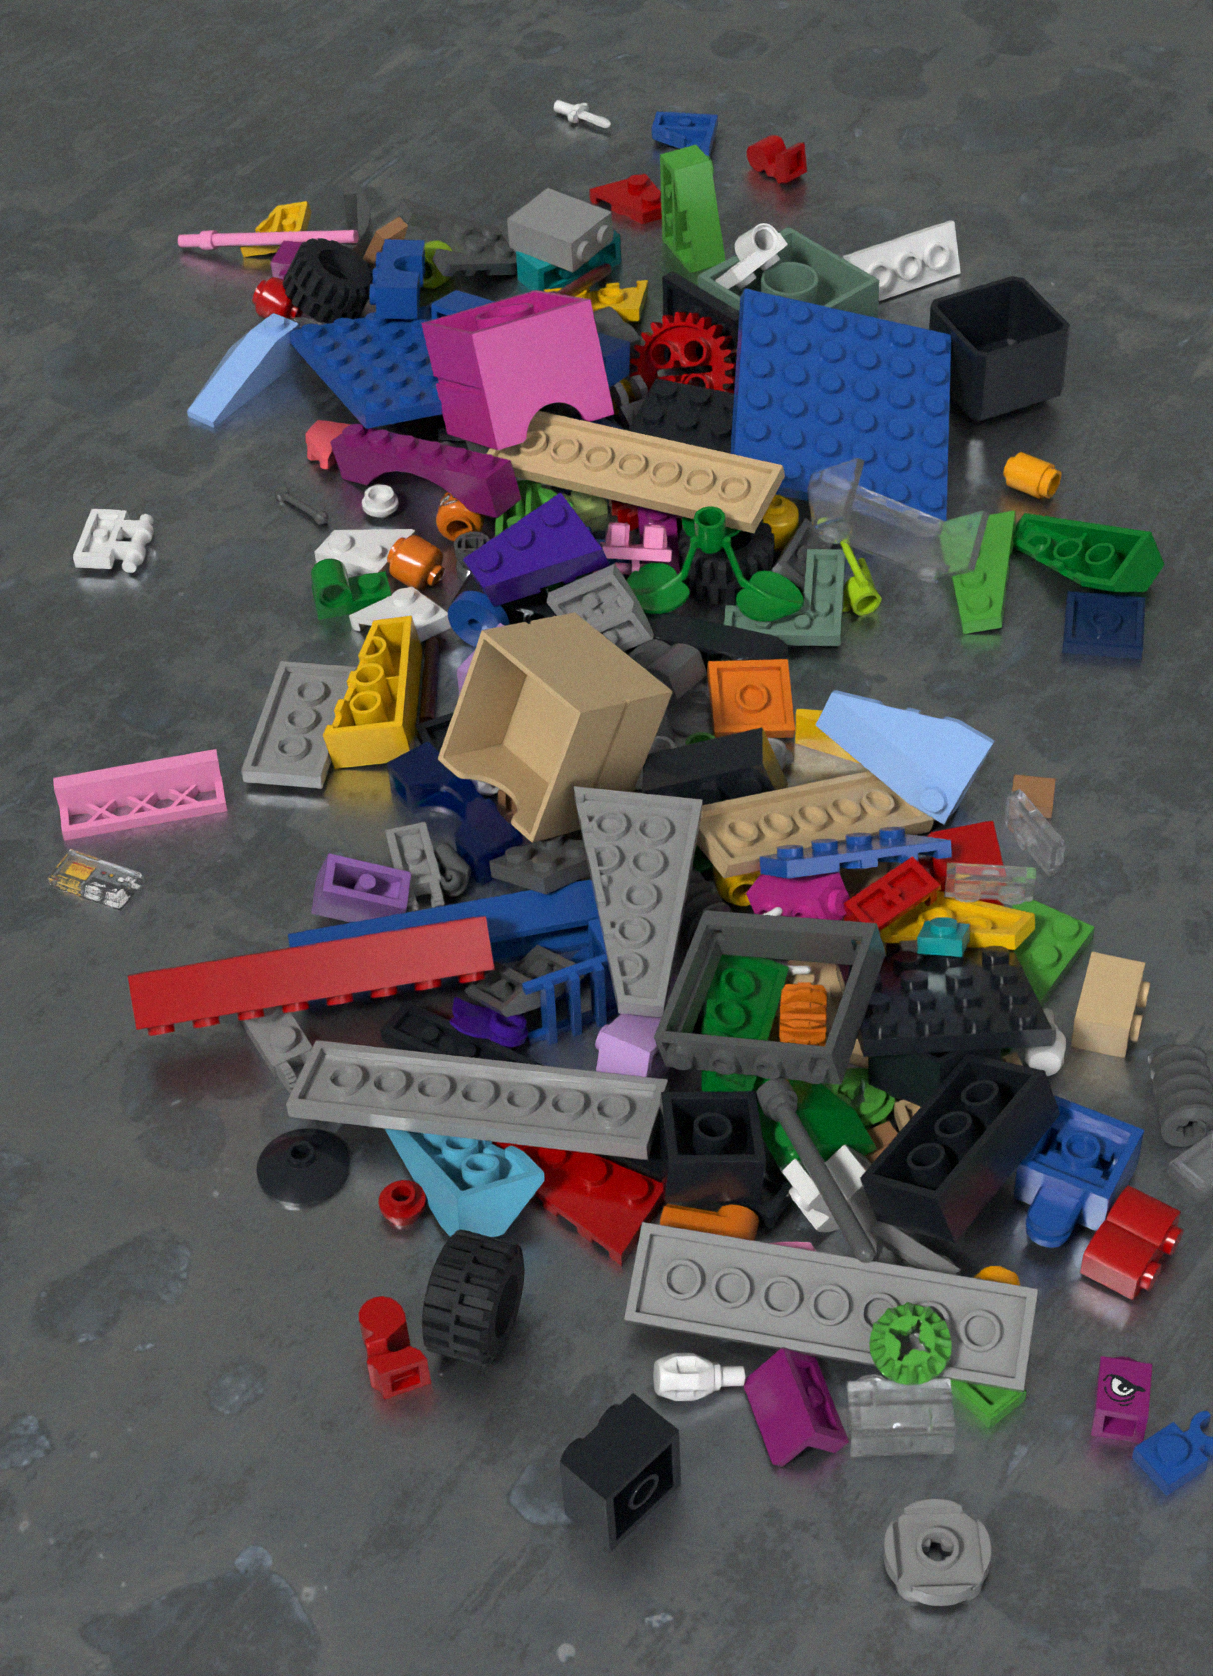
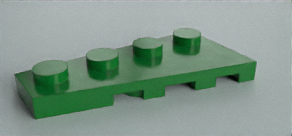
(741, 1005)

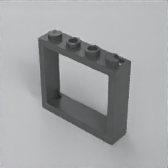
(776, 939)

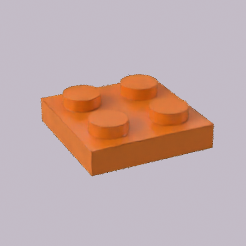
(750, 697)

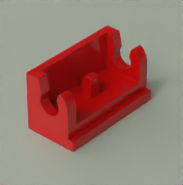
(893, 895)

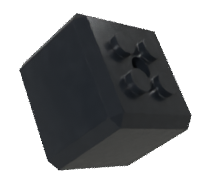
(1003, 347)

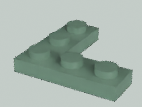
(820, 617)

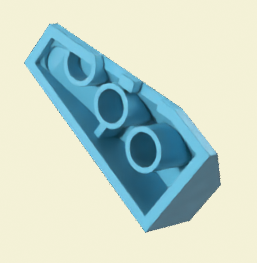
(469, 1180)

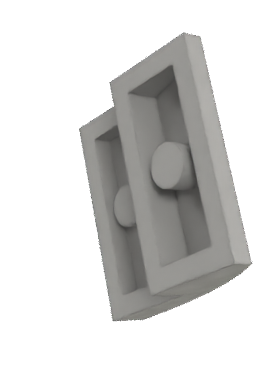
(607, 605)

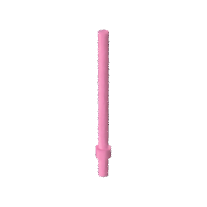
(213, 240)

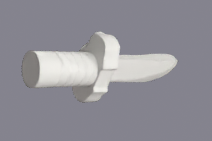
(578, 112)

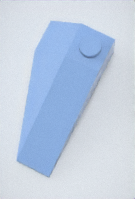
(246, 370)
(914, 754)

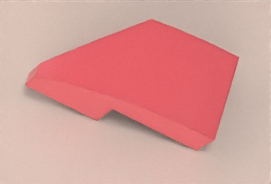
(319, 439)

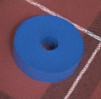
(473, 613)

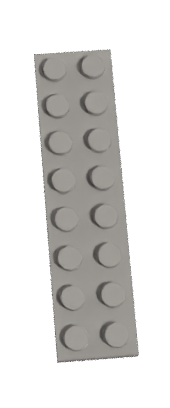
(479, 1099)
(823, 1302)

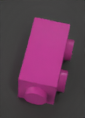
(803, 897)

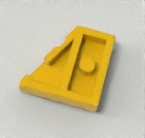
(282, 219)

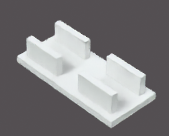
(911, 259)

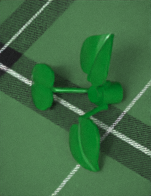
(764, 597)

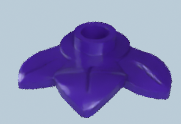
(488, 1024)

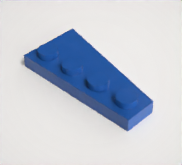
(858, 851)

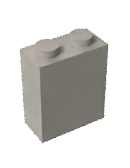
(560, 229)

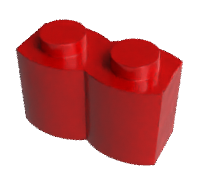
(1131, 1243)

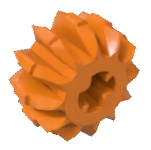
(803, 1014)

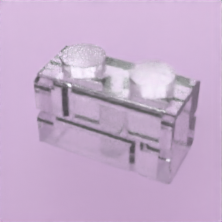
(899, 1418)

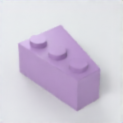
(630, 1047)

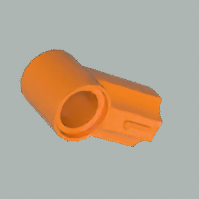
(728, 1221)

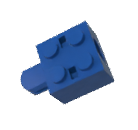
(1076, 1172)

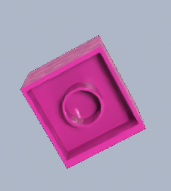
(514, 359)

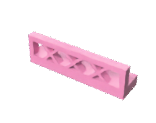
(140, 787)

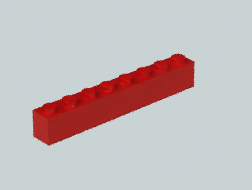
(309, 973)

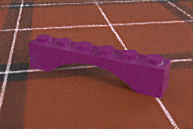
(476, 479)

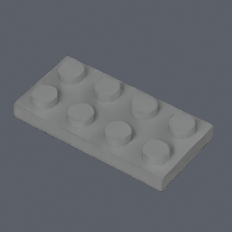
(289, 734)

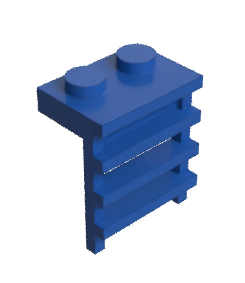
(602, 993)

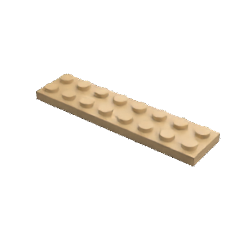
(644, 470)

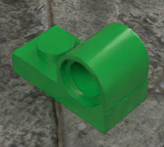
(340, 595)

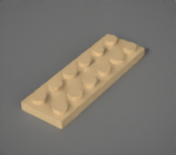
(753, 826)

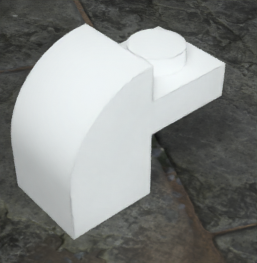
(846, 1169)

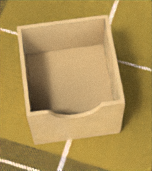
(552, 713)

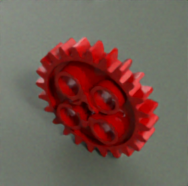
(682, 337)

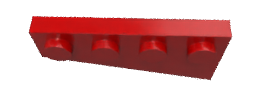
(596, 1196)

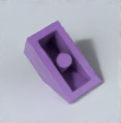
(359, 890)

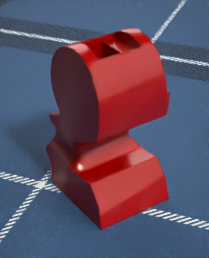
(777, 161)
(391, 1361)

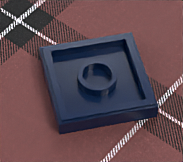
(1104, 625)

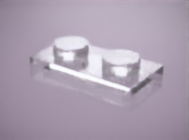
(995, 882)

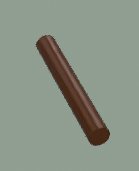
(430, 679)

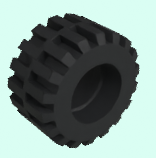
(328, 281)
(712, 574)
(473, 1297)

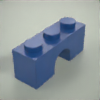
(398, 279)

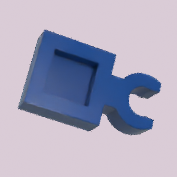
(1174, 1455)

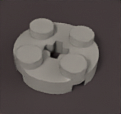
(931, 1581)

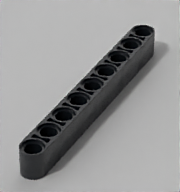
(712, 639)

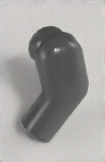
(456, 872)

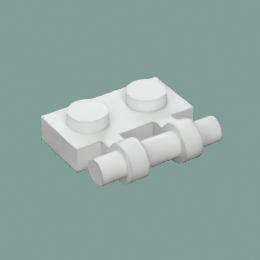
(103, 540)

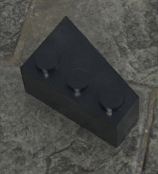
(715, 769)

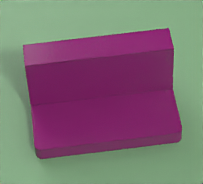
(793, 1406)

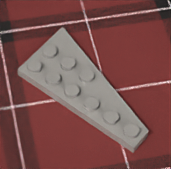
(640, 877)

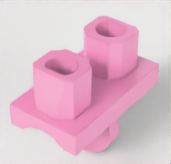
(618, 547)

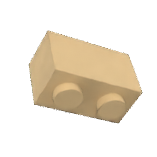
(1108, 1005)

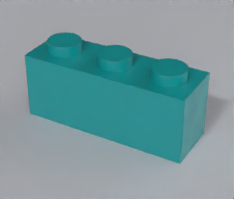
(542, 275)

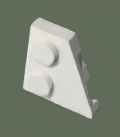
(361, 549)
(427, 615)

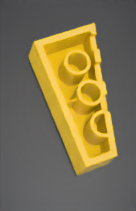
(381, 701)

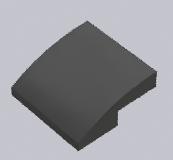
(503, 986)

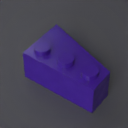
(535, 553)

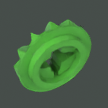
(877, 1102)
(916, 1366)

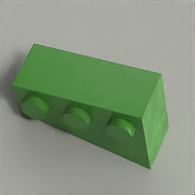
(690, 209)

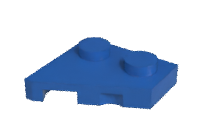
(685, 130)

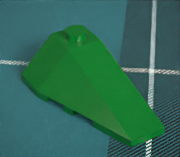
(1091, 552)
(826, 1120)

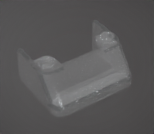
(890, 529)

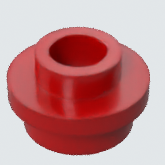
(403, 1212)

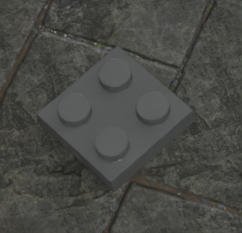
(542, 864)

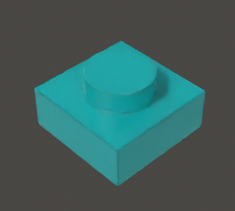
(943, 937)

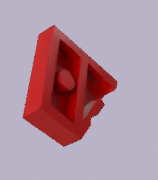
(631, 197)

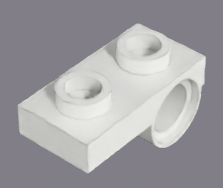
(752, 256)

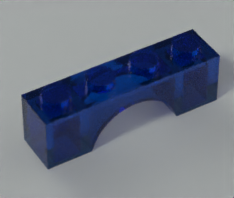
(429, 786)

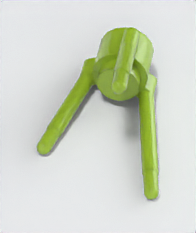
(860, 589)

